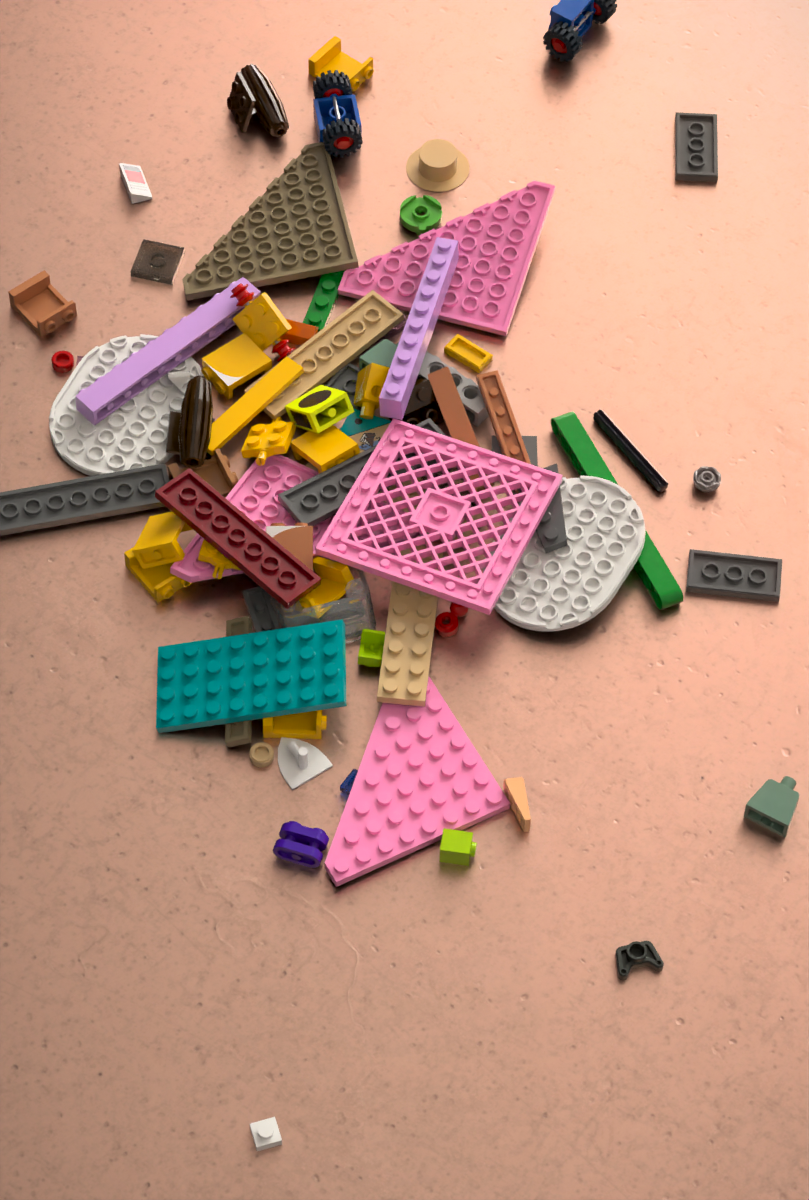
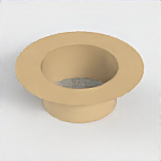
(437, 166)

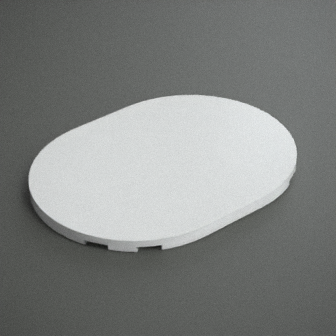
(131, 434)
(580, 579)

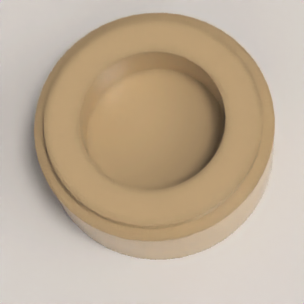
(261, 754)

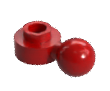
(450, 629)

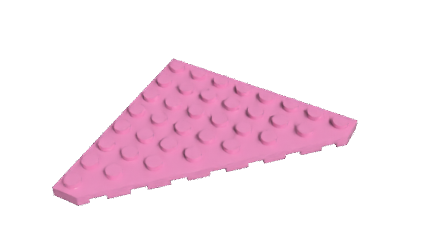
(492, 265)
(258, 499)
(411, 786)

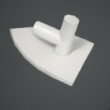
(300, 761)

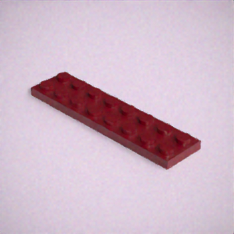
(238, 538)

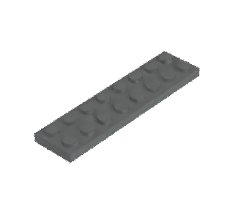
(324, 493)
(81, 499)

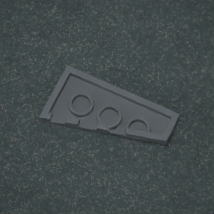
(552, 525)

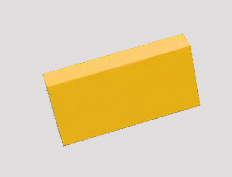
(468, 353)

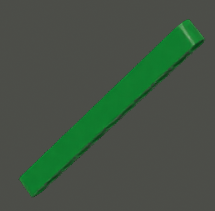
(589, 462)

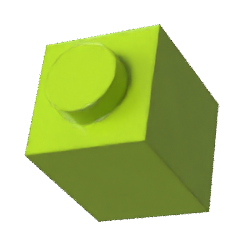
(457, 847)

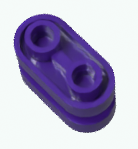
(301, 844)

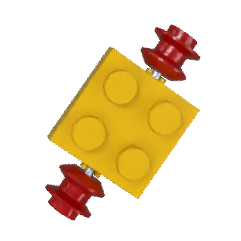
(262, 321)

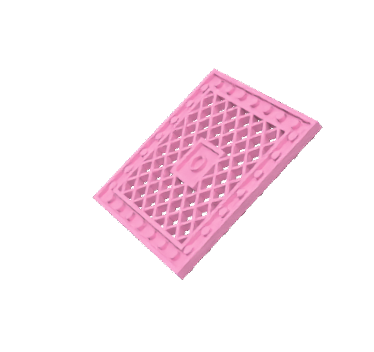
(440, 515)

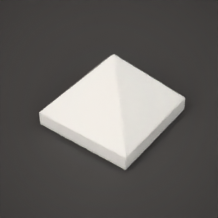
(179, 378)

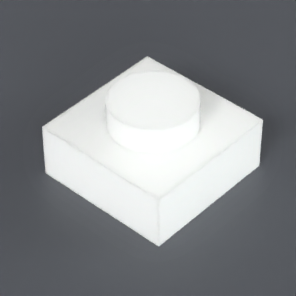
(265, 1134)

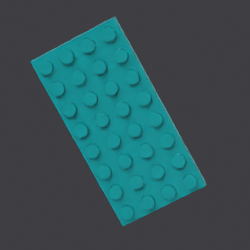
(251, 676)

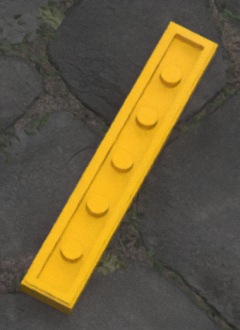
(253, 402)

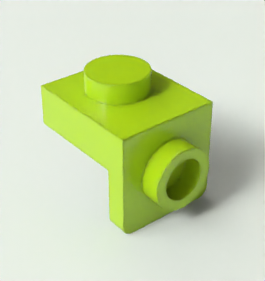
(371, 648)

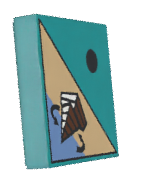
(364, 431)

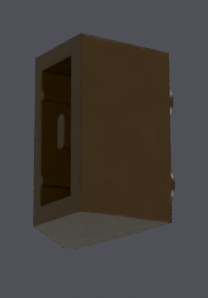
(422, 404)

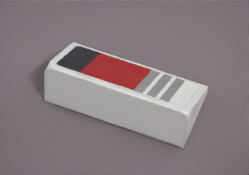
(134, 183)

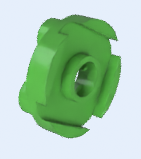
(416, 223)

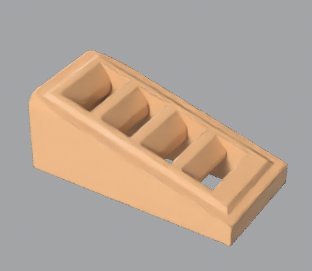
(516, 794)

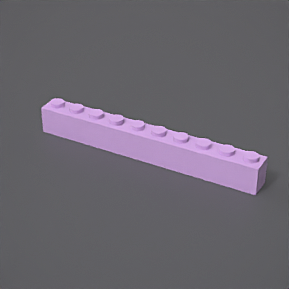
(418, 328)
(161, 355)

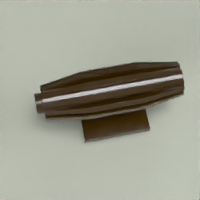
(255, 95)
(191, 429)

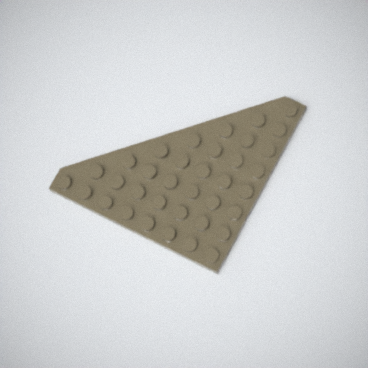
(285, 235)

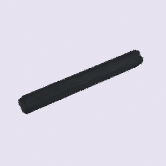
(630, 450)

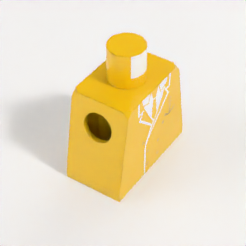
(368, 388)

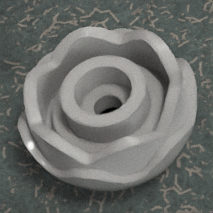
(709, 473)

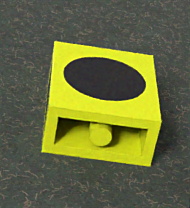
(319, 408)

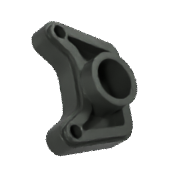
(635, 956)

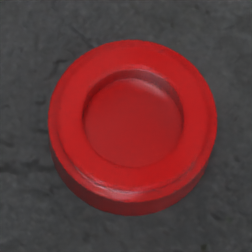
(62, 361)

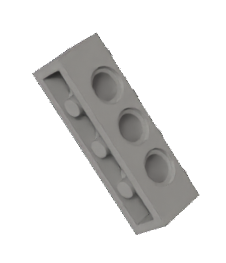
(467, 388)

